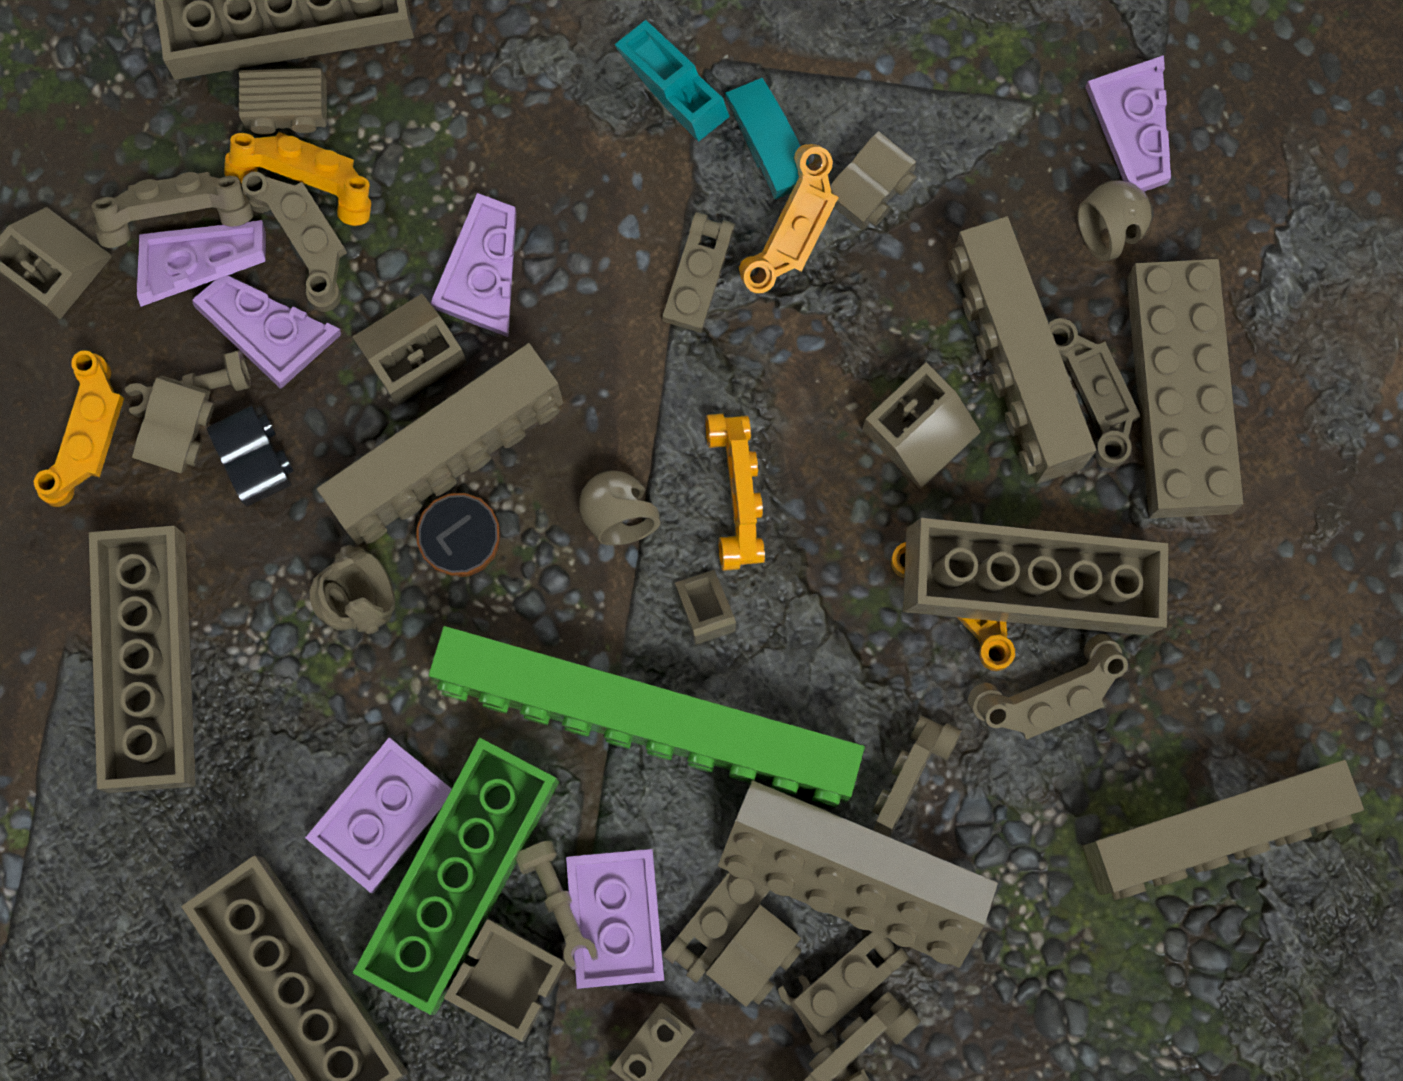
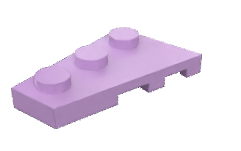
(194, 256)
(480, 268)
(268, 333)

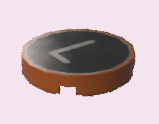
(458, 535)

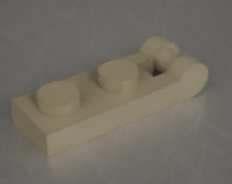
(698, 274)
(716, 923)
(847, 983)

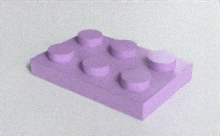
(380, 815)
(619, 914)

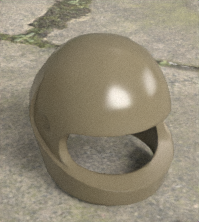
(1120, 209)
(612, 499)

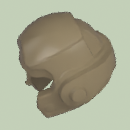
(353, 592)

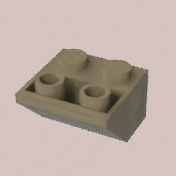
(49, 260)
(410, 349)
(921, 425)

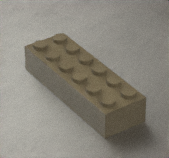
(237, 34)
(1020, 351)
(1184, 389)
(443, 445)
(1035, 577)
(141, 660)
(1226, 827)
(857, 875)
(289, 979)

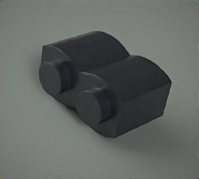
(250, 456)

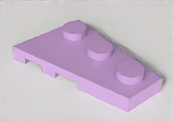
(1134, 121)

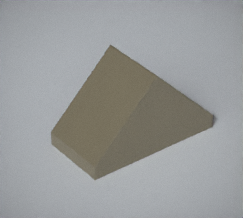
(705, 607)

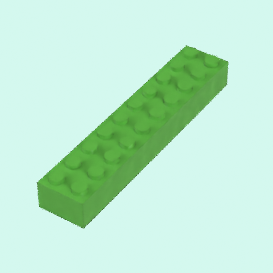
(645, 715)

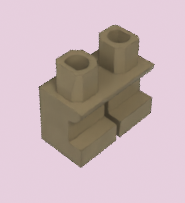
(653, 1046)

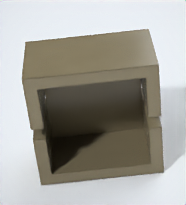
(505, 980)

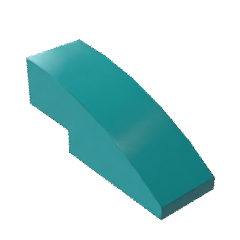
(673, 80)
(766, 135)

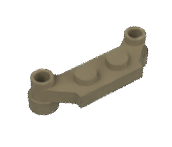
(167, 197)
(305, 229)
(1101, 391)
(1057, 699)
(930, 739)
(888, 1018)

